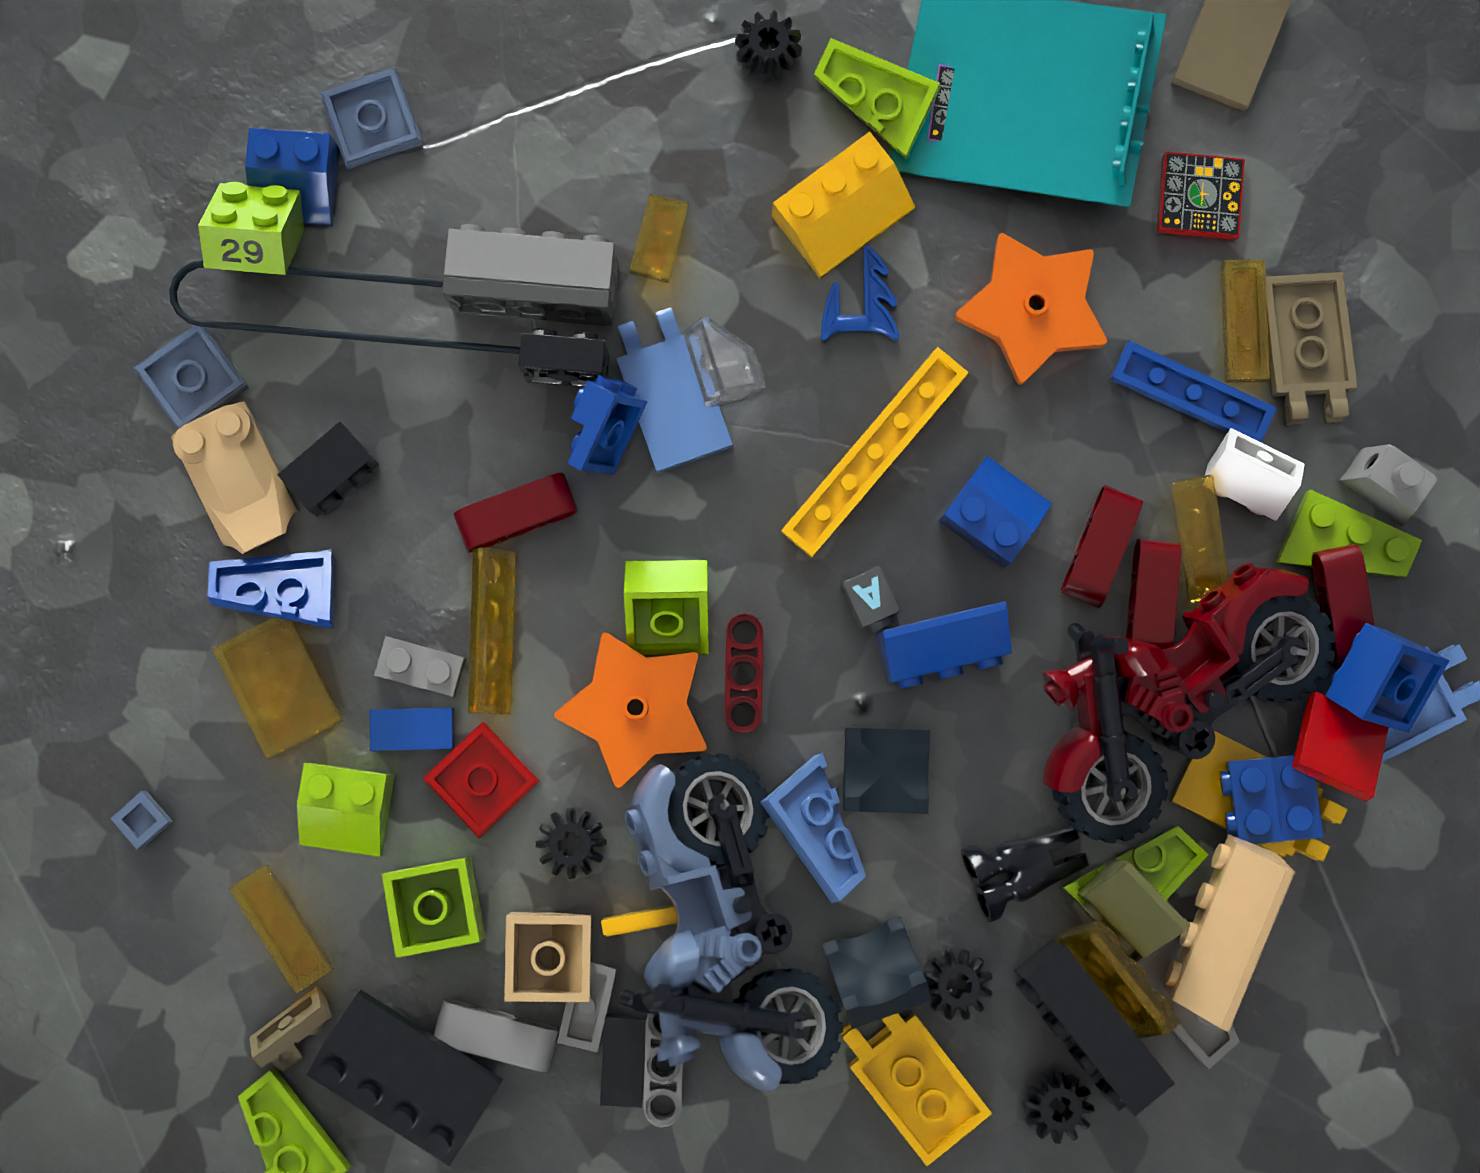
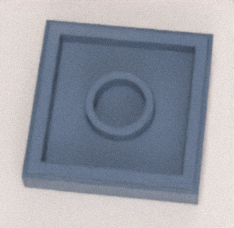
(371, 118)
(191, 376)

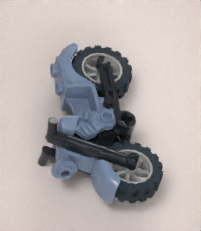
(707, 873)

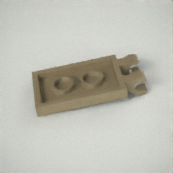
(1230, 49)
(1310, 344)

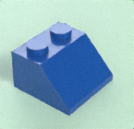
(297, 163)
(996, 512)
(1386, 678)

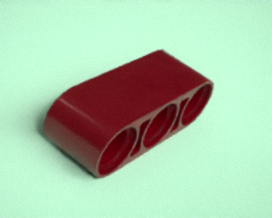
(515, 512)
(1101, 546)
(1154, 592)
(1342, 595)
(743, 653)

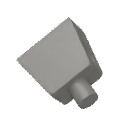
(1391, 483)

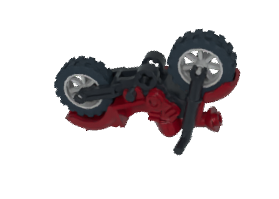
(1177, 693)

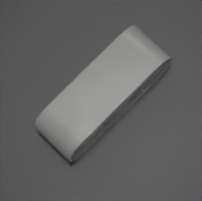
(496, 1035)
(660, 1082)

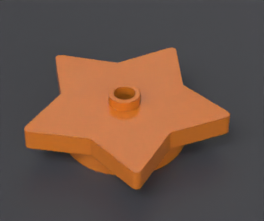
(1027, 334)
(627, 739)

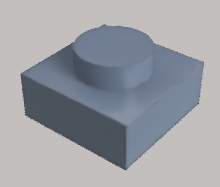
(141, 820)

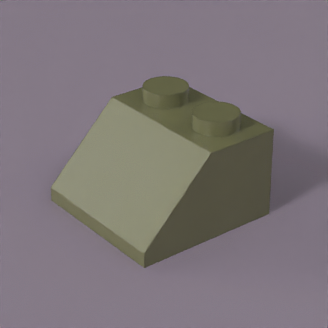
(1131, 909)

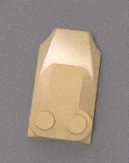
(235, 476)

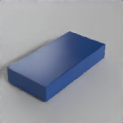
(411, 729)

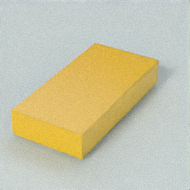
(639, 920)

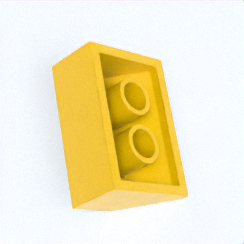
(843, 205)

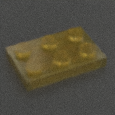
(277, 685)
(1120, 979)

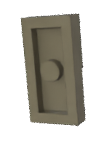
(280, 1037)

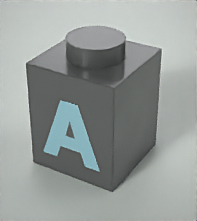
(871, 600)

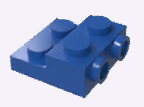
(609, 419)
(1270, 801)

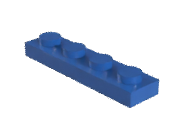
(1191, 392)

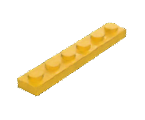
(874, 452)

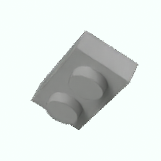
(420, 666)
(585, 1021)

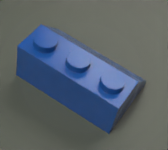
(945, 645)

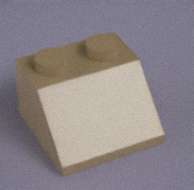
(547, 957)

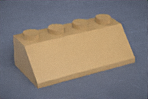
(1228, 930)

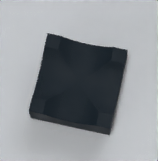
(886, 770)
(877, 973)

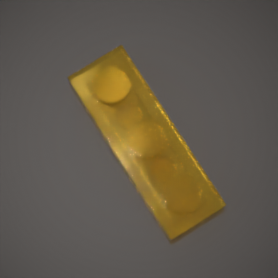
(1245, 321)
(1199, 535)
(281, 928)

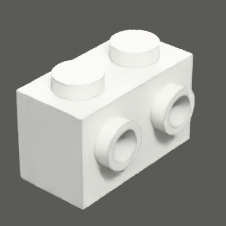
(1254, 474)

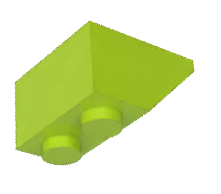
(666, 606)
(344, 808)

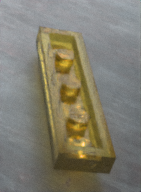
(491, 631)

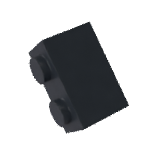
(329, 470)

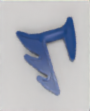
(876, 316)

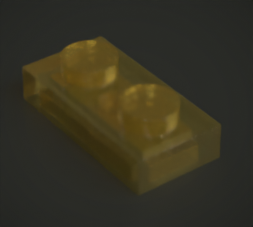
(659, 238)

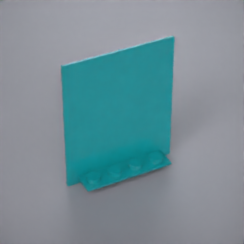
(1038, 95)

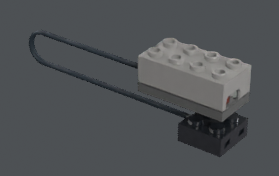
(507, 278)

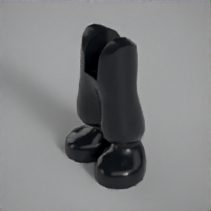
(1027, 865)

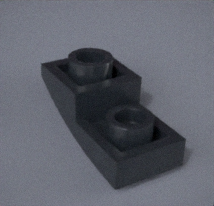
(623, 1061)

